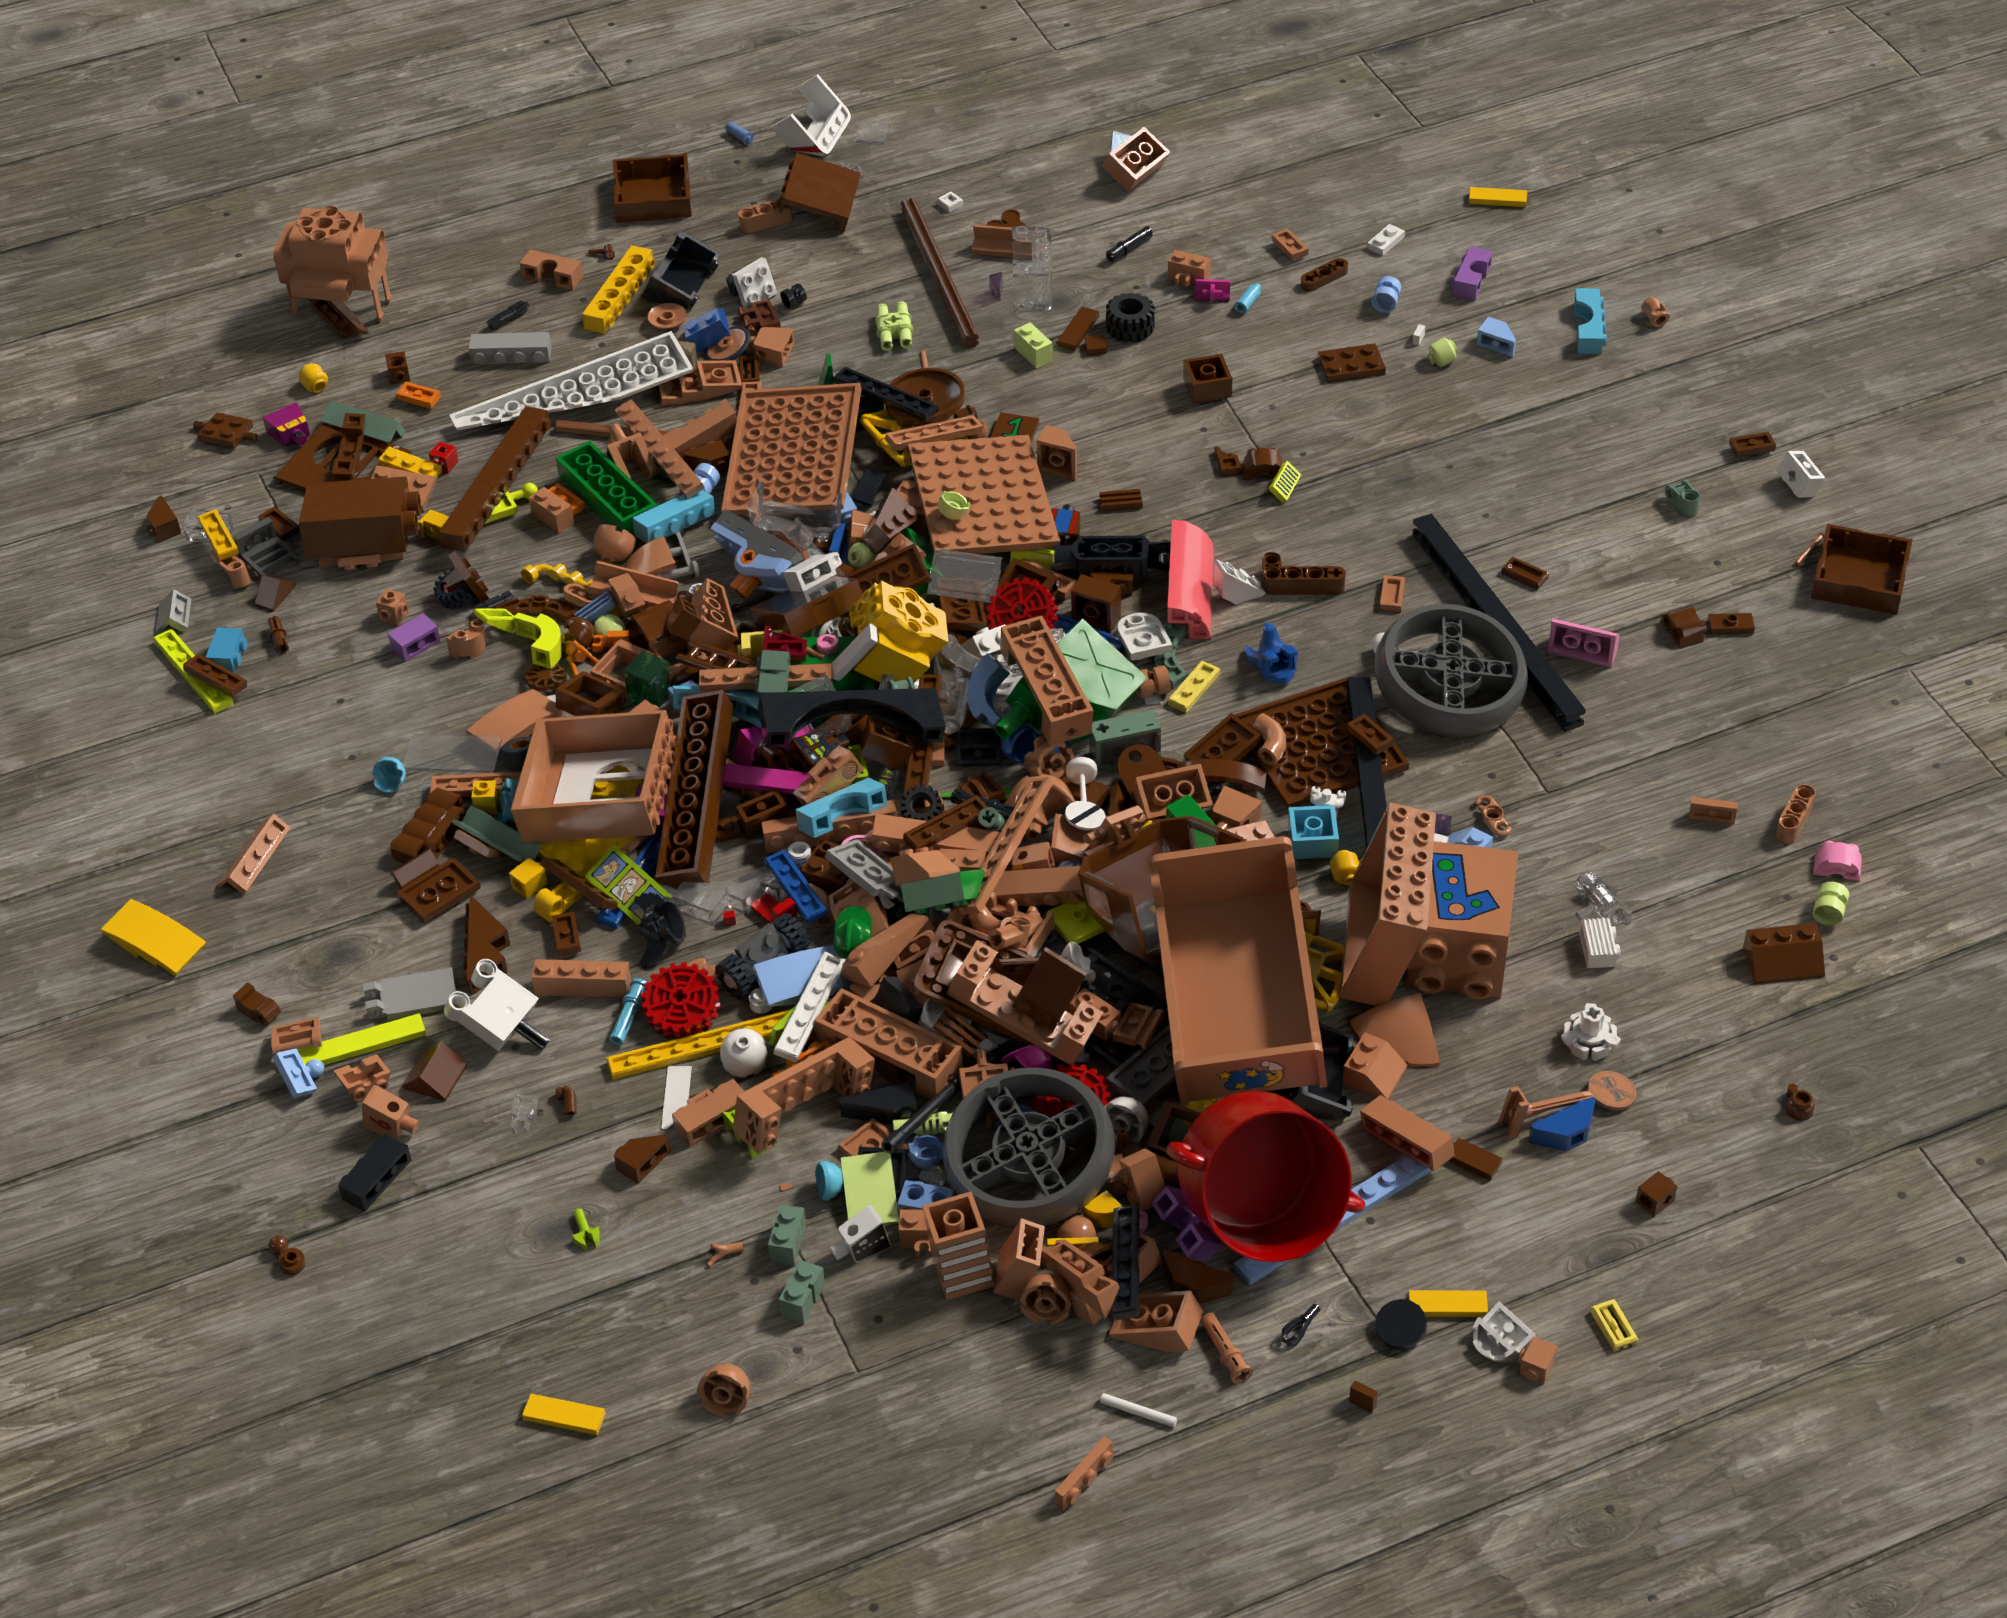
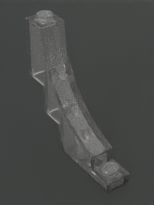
(709, 900)

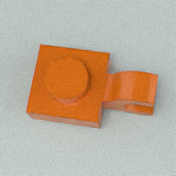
(603, 642)

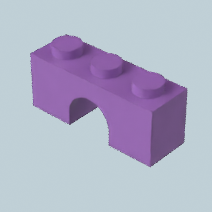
(1469, 275)
(1195, 1237)

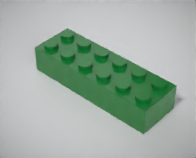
(603, 486)

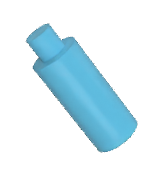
(1248, 298)

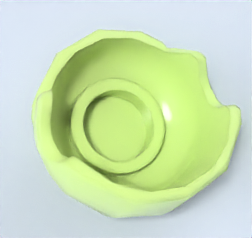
(953, 505)
(606, 623)

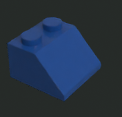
(707, 329)

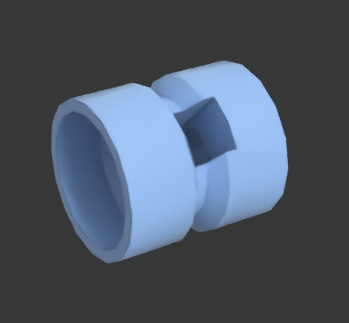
(1386, 294)
(708, 476)

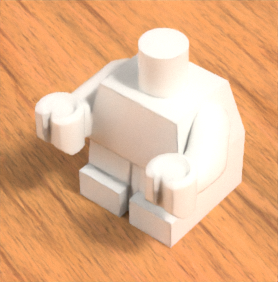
(1326, 798)

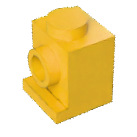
(431, 524)

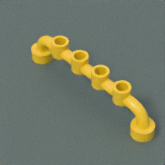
(531, 573)

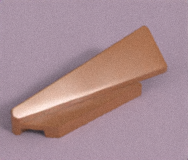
(1081, 1275)

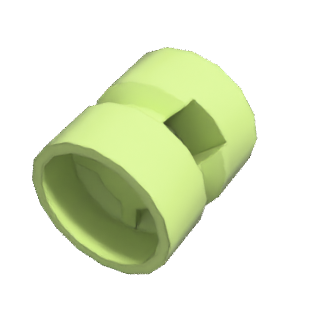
(1830, 903)

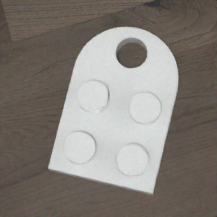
(1143, 636)

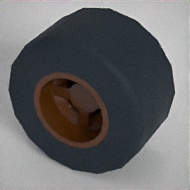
(515, 753)

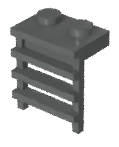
(262, 548)

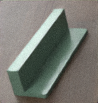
(375, 425)
(497, 834)

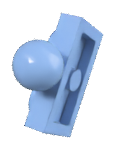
(297, 1074)

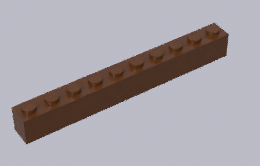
(494, 479)

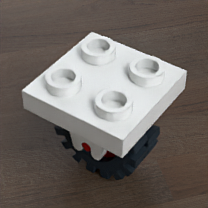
(752, 283)

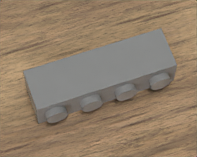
(510, 348)

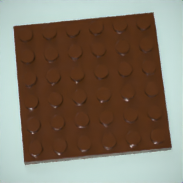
(1317, 744)

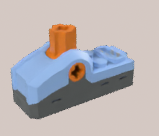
(757, 555)

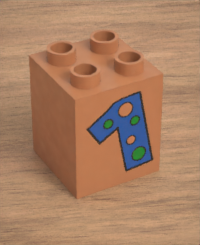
(1466, 922)

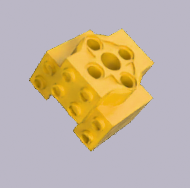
(907, 632)

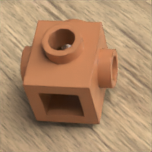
(392, 607)

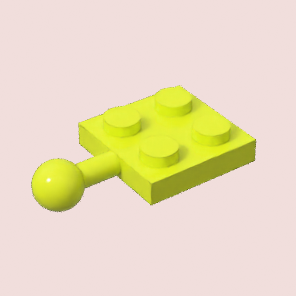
(507, 505)

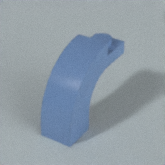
(982, 690)

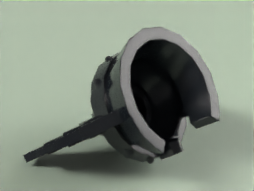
(659, 925)

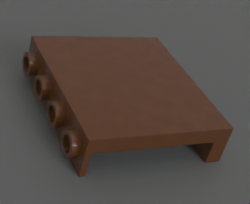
(820, 188)

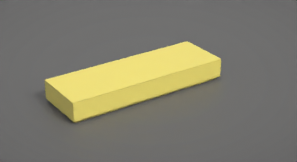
(1193, 686)

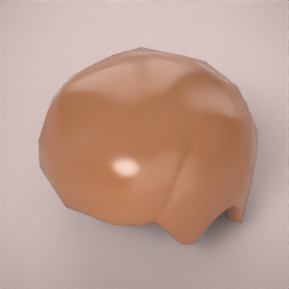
(1076, 1228)

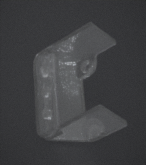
(780, 516)

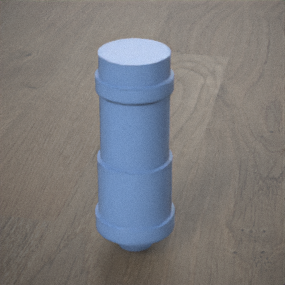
(740, 133)

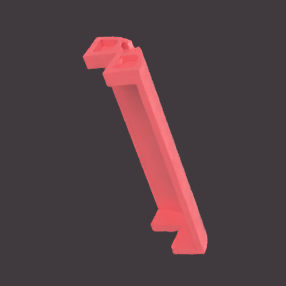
(1191, 579)

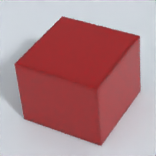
(729, 918)

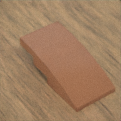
(706, 382)
(516, 717)

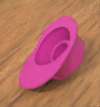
(1030, 1056)

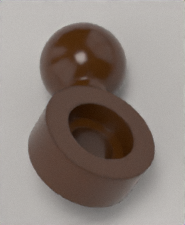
(279, 1246)

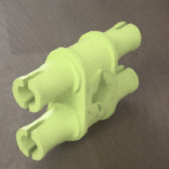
(894, 326)

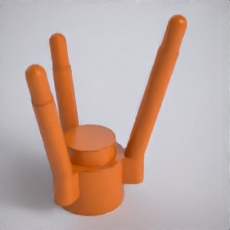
(578, 653)

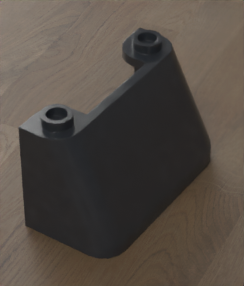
(682, 272)
(1326, 1101)

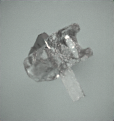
(1601, 900)

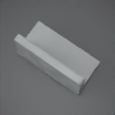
(173, 611)

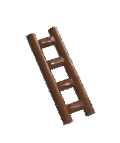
(714, 654)

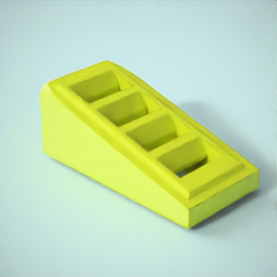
(497, 617)

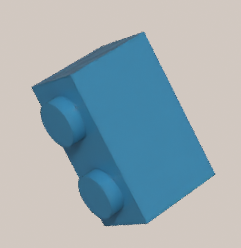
(227, 648)

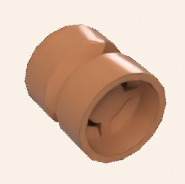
(1156, 682)

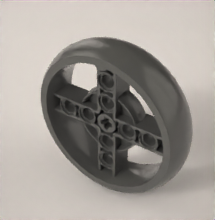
(1450, 670)
(999, 1095)

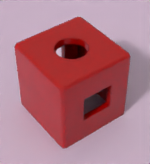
(440, 454)

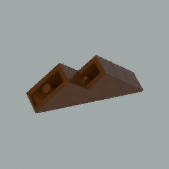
(484, 941)

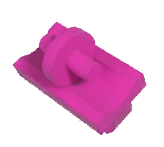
(1212, 289)

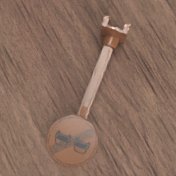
(1607, 1088)

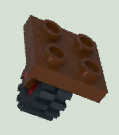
(459, 584)

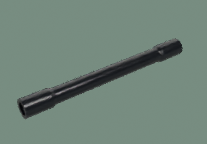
(898, 1136)

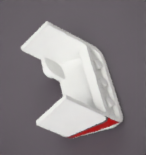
(828, 122)

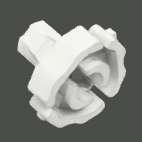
(1589, 1030)

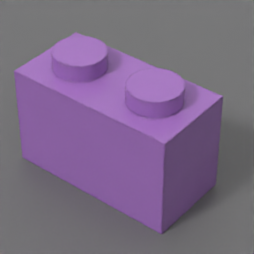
(414, 637)

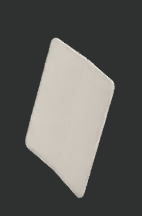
(1153, 700)

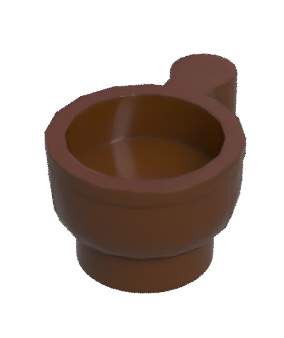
(1800, 1103)

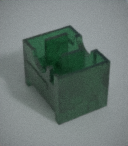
(647, 679)

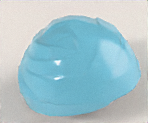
(828, 1179)

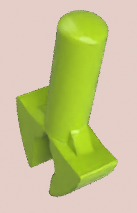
(579, 1239)

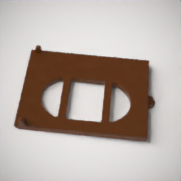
(303, 470)

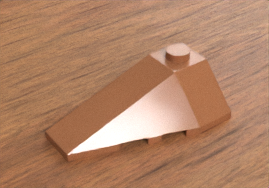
(876, 954)

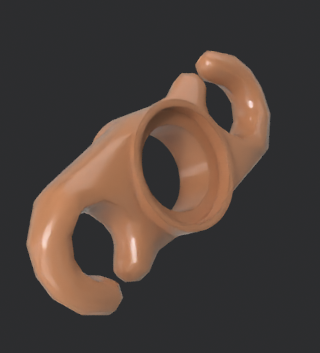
(1492, 823)

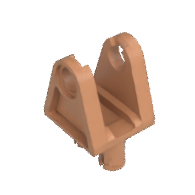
(631, 448)

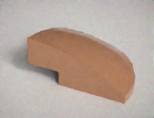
(1404, 1026)

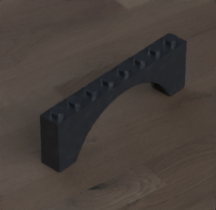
(913, 709)

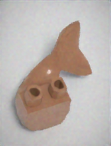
(1057, 797)

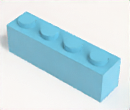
(673, 516)

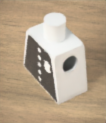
(862, 1236)

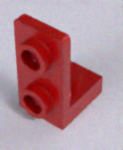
(771, 909)

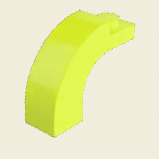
(547, 636)

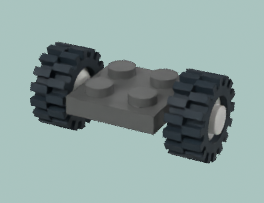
(772, 941)

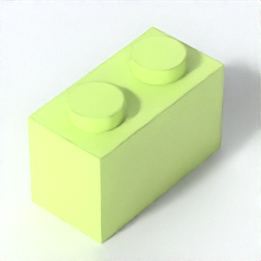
(1033, 345)

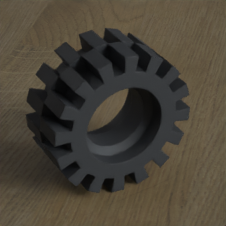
(921, 793)

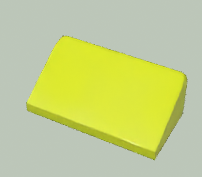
(1040, 556)

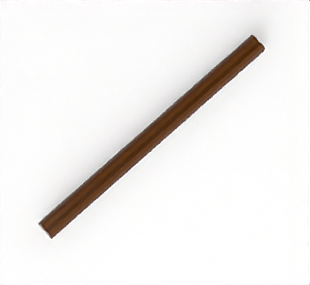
(940, 273)

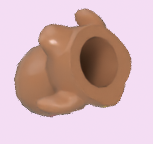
(1655, 312)

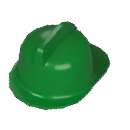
(851, 930)

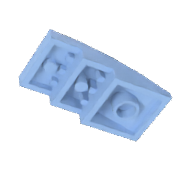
(787, 976)

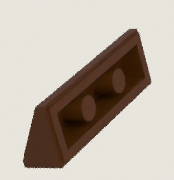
(1015, 966)

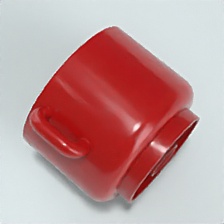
(1265, 1176)

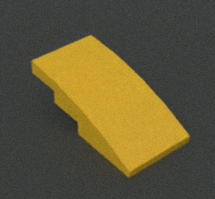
(153, 937)

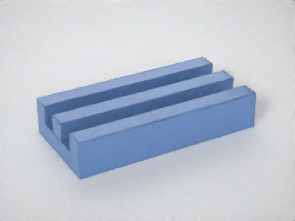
(597, 607)

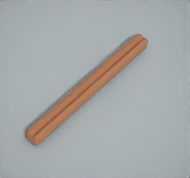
(590, 429)

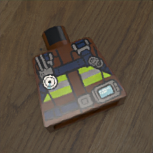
(815, 745)

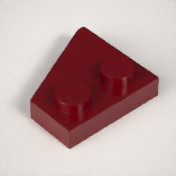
(785, 642)

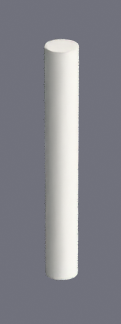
(1138, 1410)

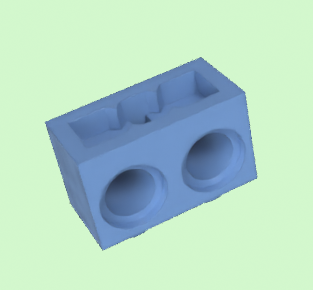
(922, 1193)

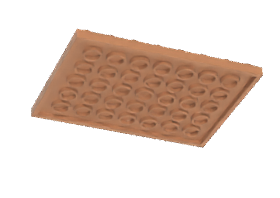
(794, 444)
(1003, 491)

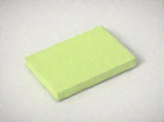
(870, 1181)

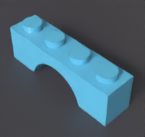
(1590, 335)
(862, 797)

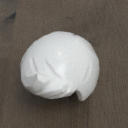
(1075, 956)

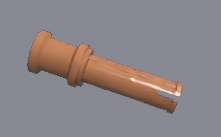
(1230, 1356)

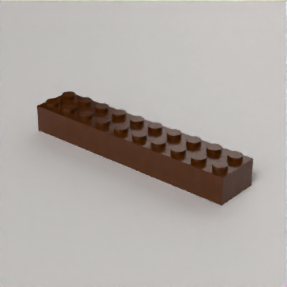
(695, 789)

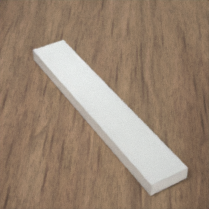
(809, 1007)

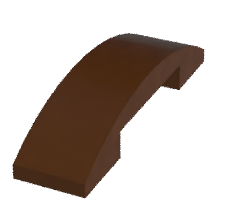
(350, 446)
(1231, 771)

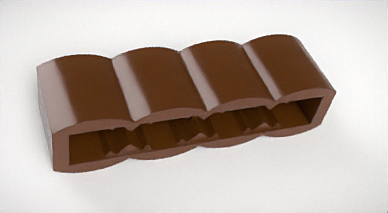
(425, 819)

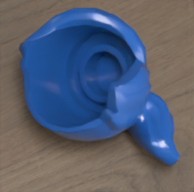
(1019, 743)

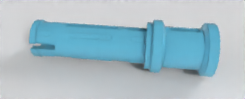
(632, 1003)

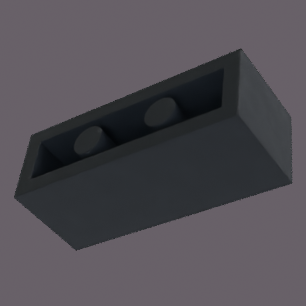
(374, 1172)

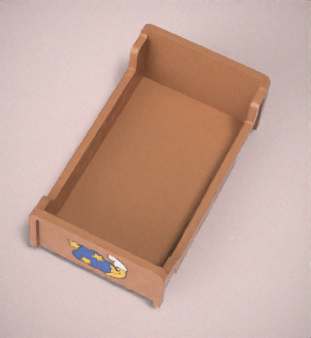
(1236, 970)

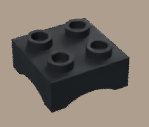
(897, 999)

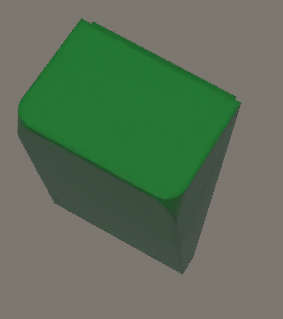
(827, 372)

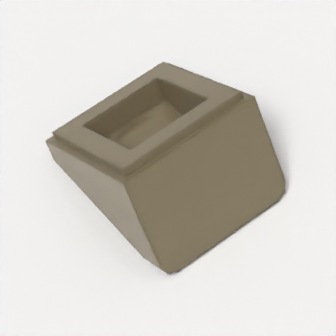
(690, 351)

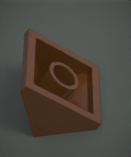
(436, 1072)

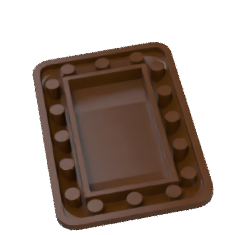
(942, 961)

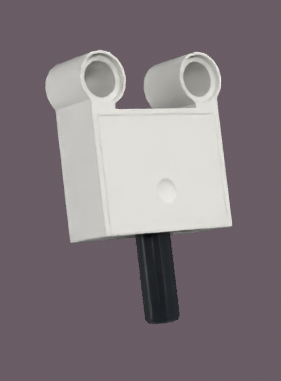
(497, 1010)

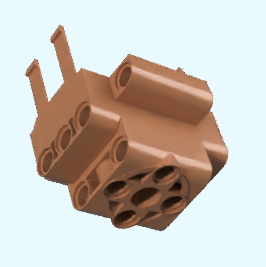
(330, 256)

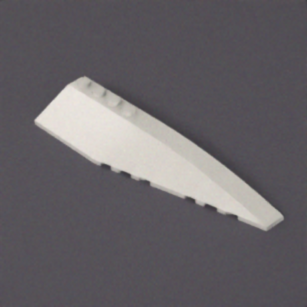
(588, 384)

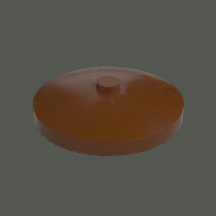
(934, 386)

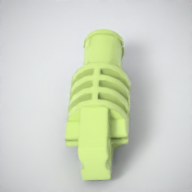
(934, 1124)

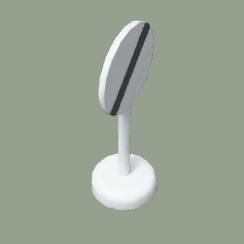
(1081, 813)

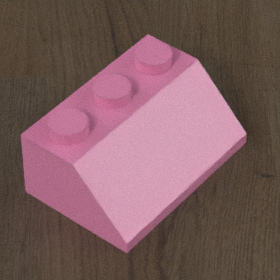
(1583, 643)

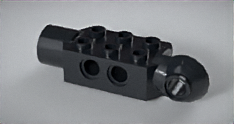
(1112, 555)

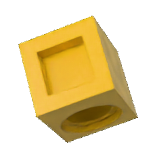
(486, 796)

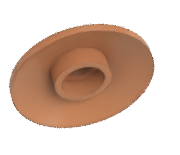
(667, 316)

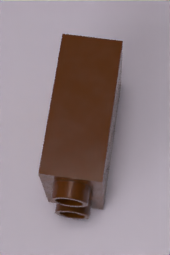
(358, 517)

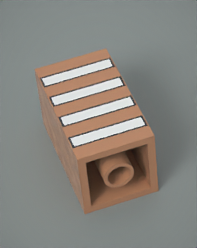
(958, 1245)

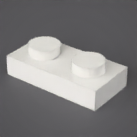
(1386, 239)

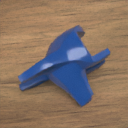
(1274, 658)

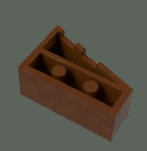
(889, 520)

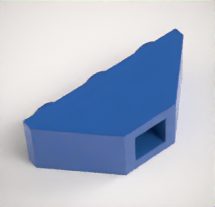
(1565, 1127)

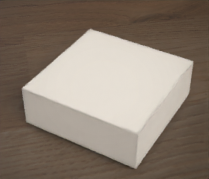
(949, 202)

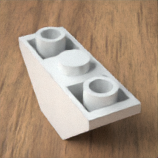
(1235, 584)

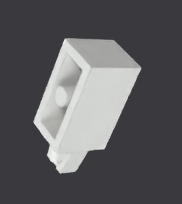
(812, 571)

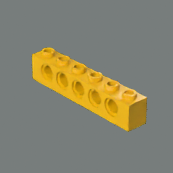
(618, 289)

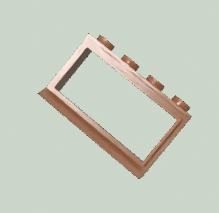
(1011, 910)

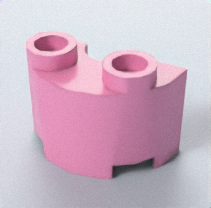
(1839, 859)

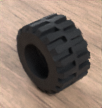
(1130, 317)

